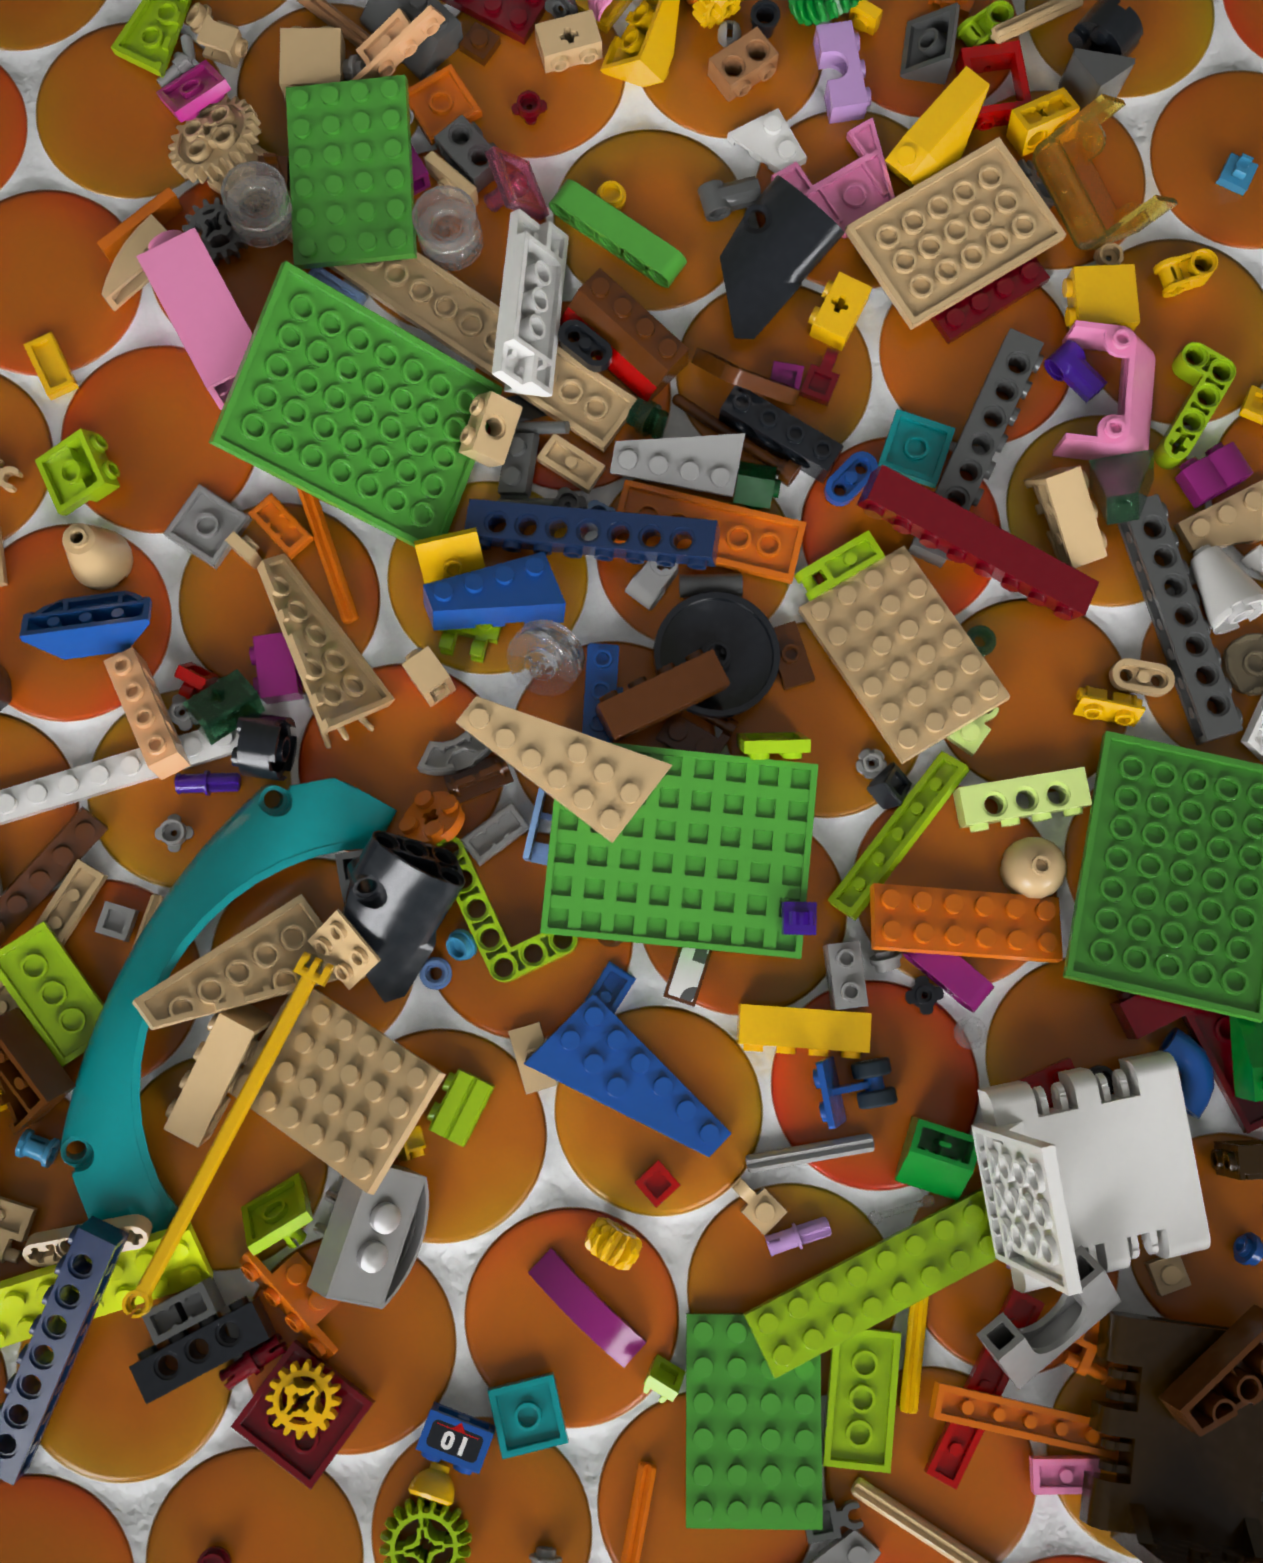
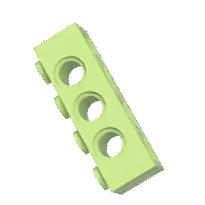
(1069, 783)

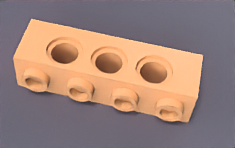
(146, 713)

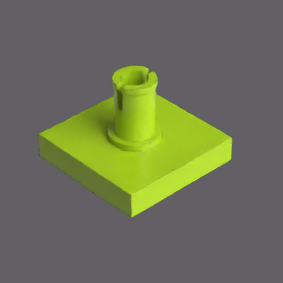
(277, 1215)

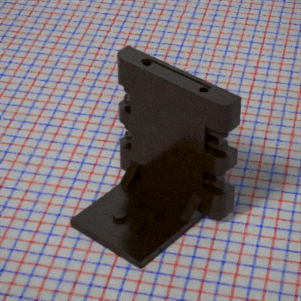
(1172, 1490)

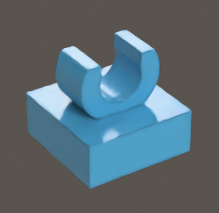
(1237, 173)

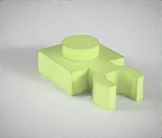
(972, 735)

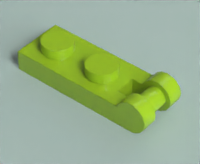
(840, 565)

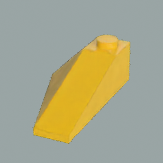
(646, 45)
(940, 132)

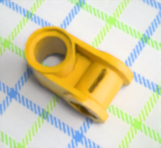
(1180, 273)

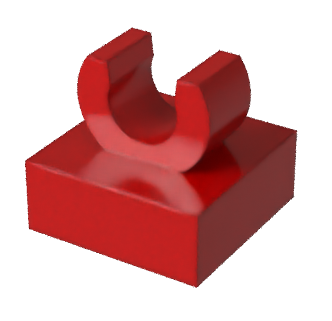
(194, 678)

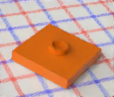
(440, 101)

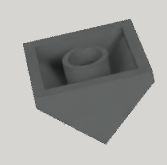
(930, 45)
(1095, 74)

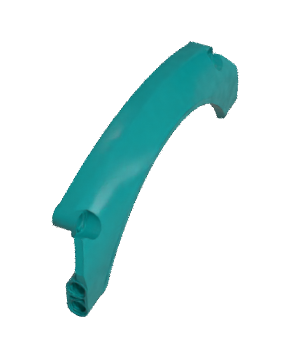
(257, 841)

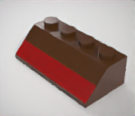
(642, 348)

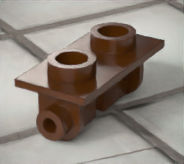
(480, 779)

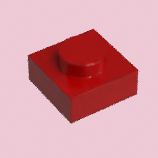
(657, 1183)

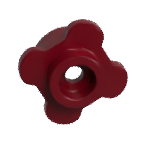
(526, 99)

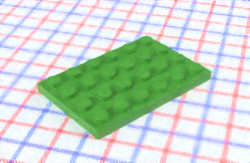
(351, 172)
(748, 1434)

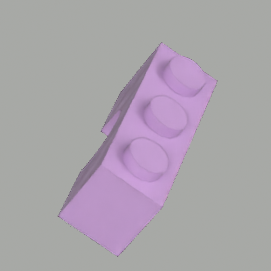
(837, 48)

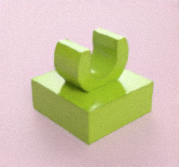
(664, 1379)

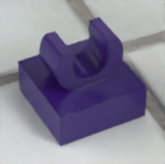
(799, 918)

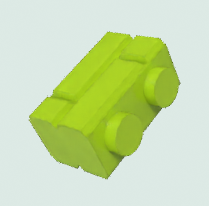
(460, 1107)

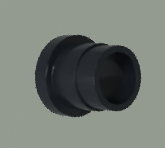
(765, 11)

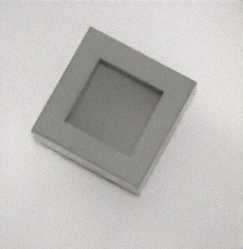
(116, 921)

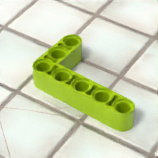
(490, 921)

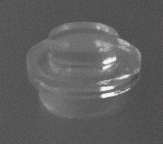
(970, 1032)

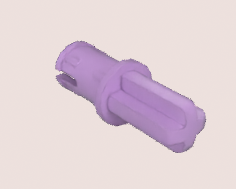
(798, 1235)

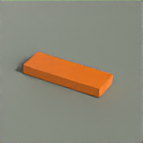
(162, 207)

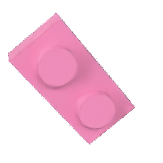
(1060, 1473)

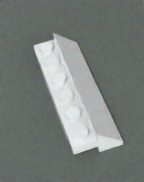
(530, 306)

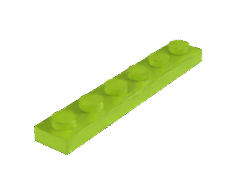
(898, 834)

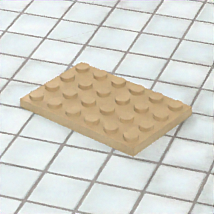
(955, 233)
(903, 654)
(343, 1090)

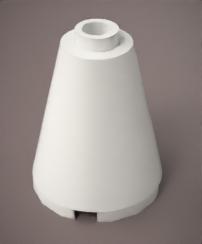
(1225, 590)

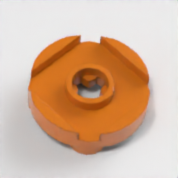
(426, 806)

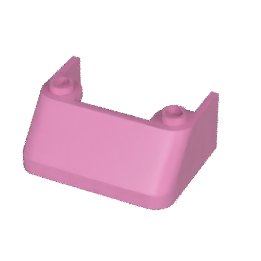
(1131, 426)

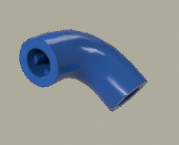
(1194, 1070)

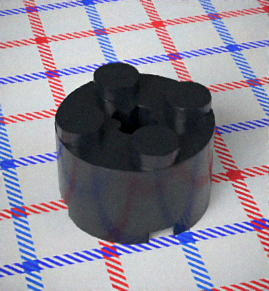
(1108, 29)
(264, 746)

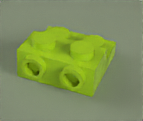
(78, 471)

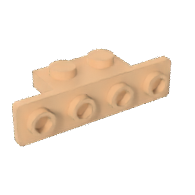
(396, 41)

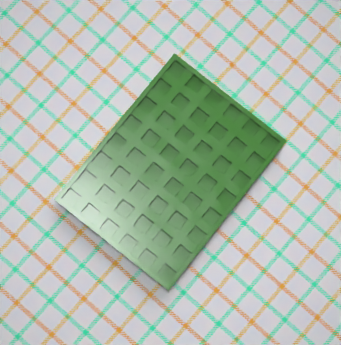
(695, 861)

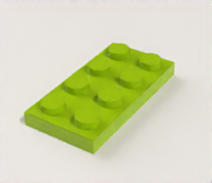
(50, 991)
(862, 1401)

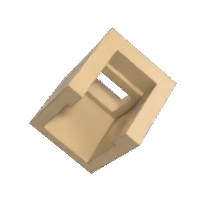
(222, 42)

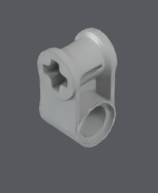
(650, 584)

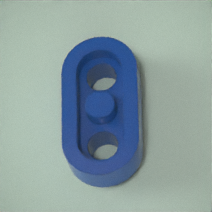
(848, 479)

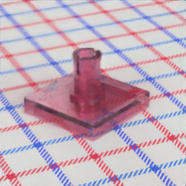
(515, 184)

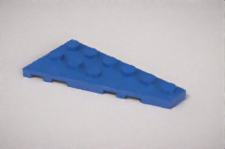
(612, 1066)

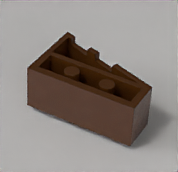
(29, 1073)

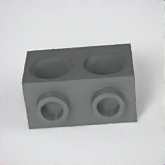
(465, 156)
(183, 1310)

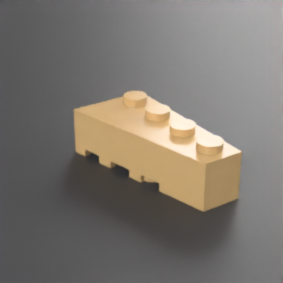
(216, 1069)

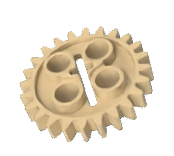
(215, 140)

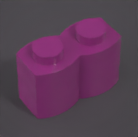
(1214, 474)

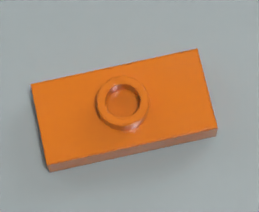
(281, 526)

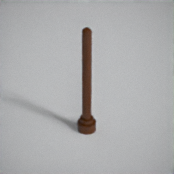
(785, 471)

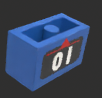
(455, 1439)

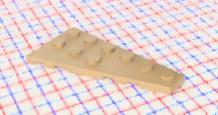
(329, 664)
(582, 773)
(239, 971)

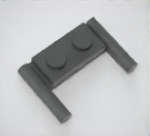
(519, 466)

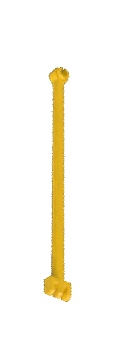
(227, 1133)

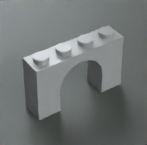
(1030, 1349)

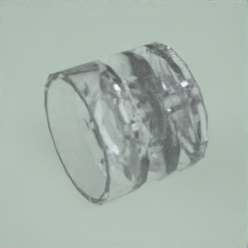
(257, 204)
(448, 227)

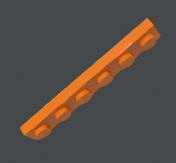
(1017, 1419)

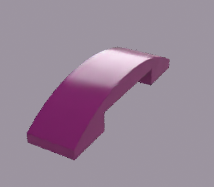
(586, 1308)

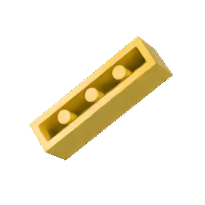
(803, 1028)

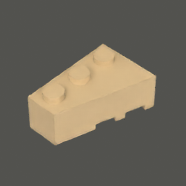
(1069, 514)

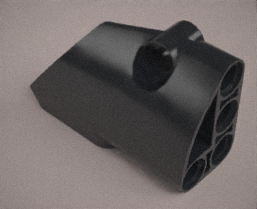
(770, 262)
(398, 902)

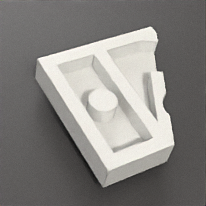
(769, 141)

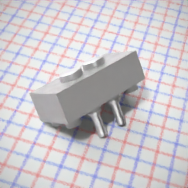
(371, 1239)

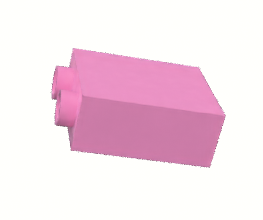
(198, 307)

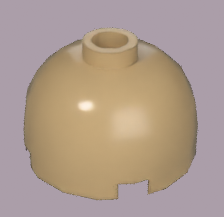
(1033, 867)

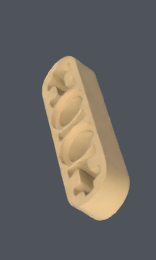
(48, 1246)

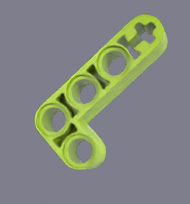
(1192, 411)

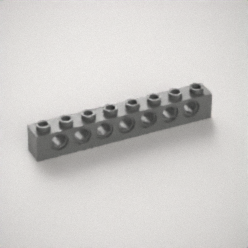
(1015, 350)
(1173, 635)

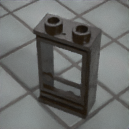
(1238, 1159)

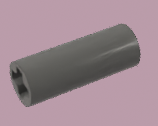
(702, 583)

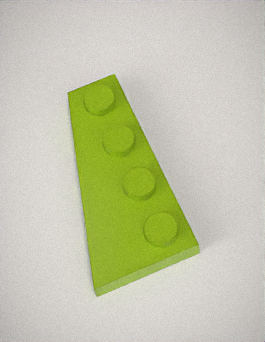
(152, 34)

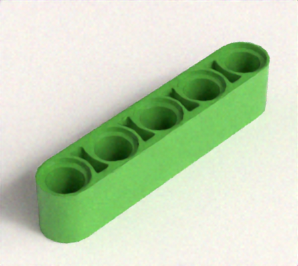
(617, 233)

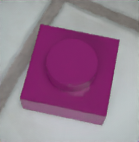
(787, 373)

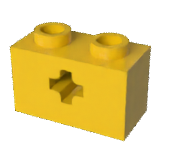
(849, 297)

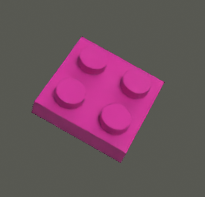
(194, 91)

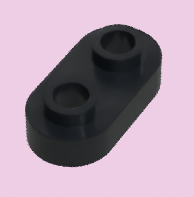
(588, 345)

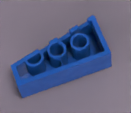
(496, 595)

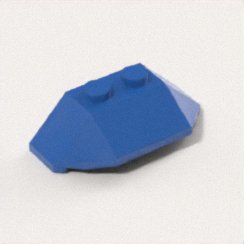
(88, 624)

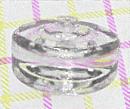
(545, 657)

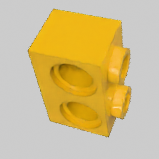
(1039, 119)

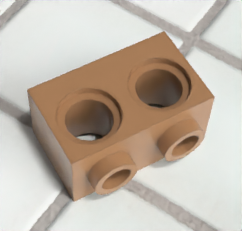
(738, 60)

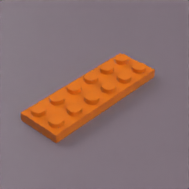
(748, 538)
(965, 923)

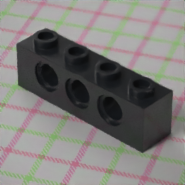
(780, 432)
(157, 1379)

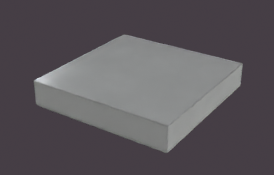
(205, 525)

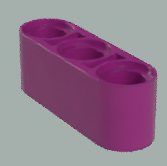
(954, 977)

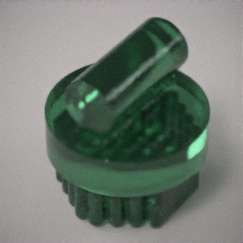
(648, 418)

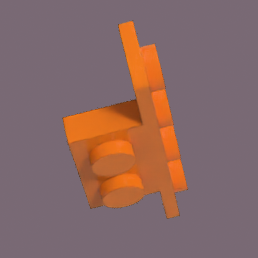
(299, 1303)

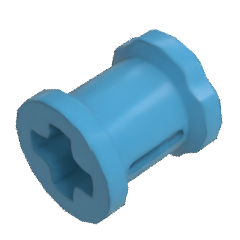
(37, 1148)

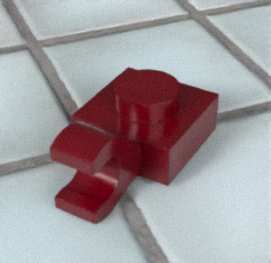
(821, 380)

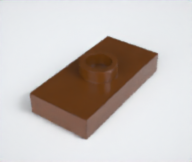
(794, 662)

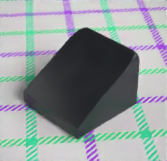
(890, 787)

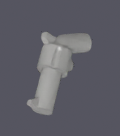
(182, 61)

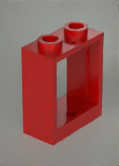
(995, 58)

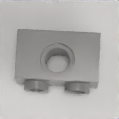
(845, 975)

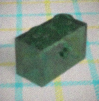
(221, 704)

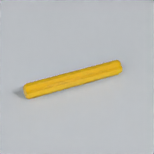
(913, 1357)

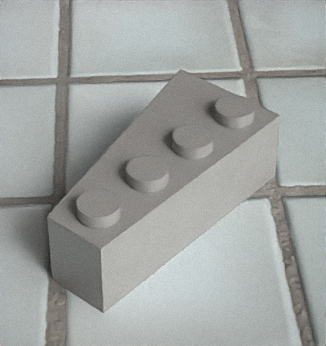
(683, 462)

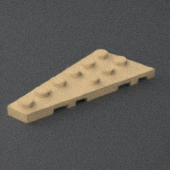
(1226, 523)

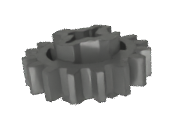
(215, 231)

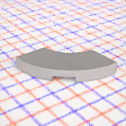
(452, 755)

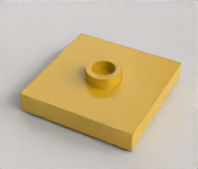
(449, 555)

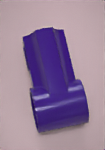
(1070, 365)

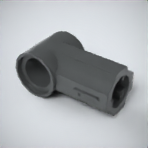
(721, 199)

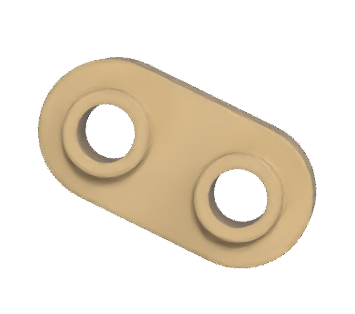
(1140, 677)

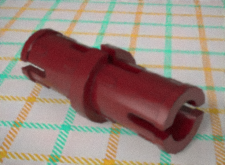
(253, 1361)

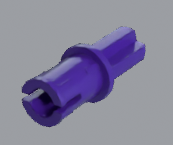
(207, 782)

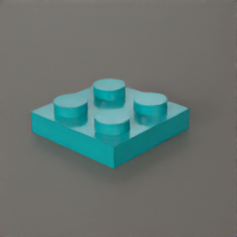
(916, 447)
(528, 1415)

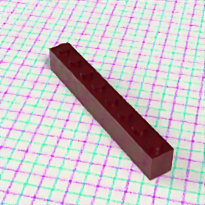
(977, 543)

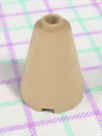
(97, 556)

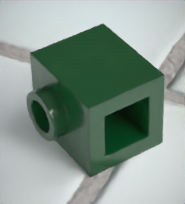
(756, 485)

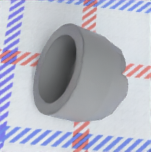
(722, 32)

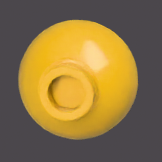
(434, 1485)

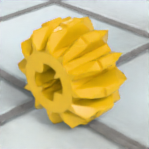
(613, 1243)

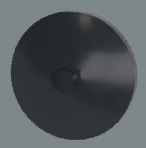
(740, 640)

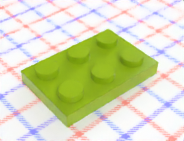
(759, 745)

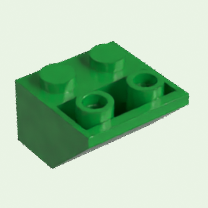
(936, 1159)

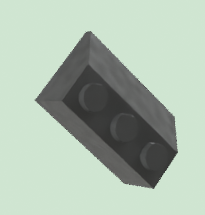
(433, 49)

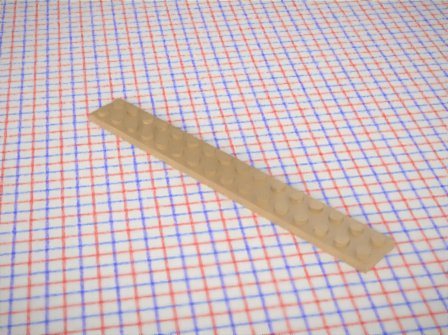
(468, 327)

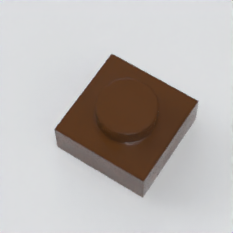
(480, 43)

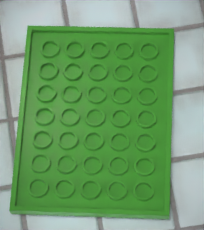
(351, 409)
(1172, 878)

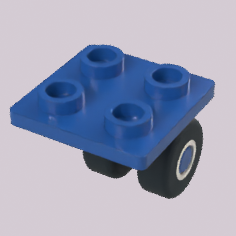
(875, 1092)

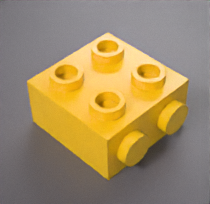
(1102, 295)

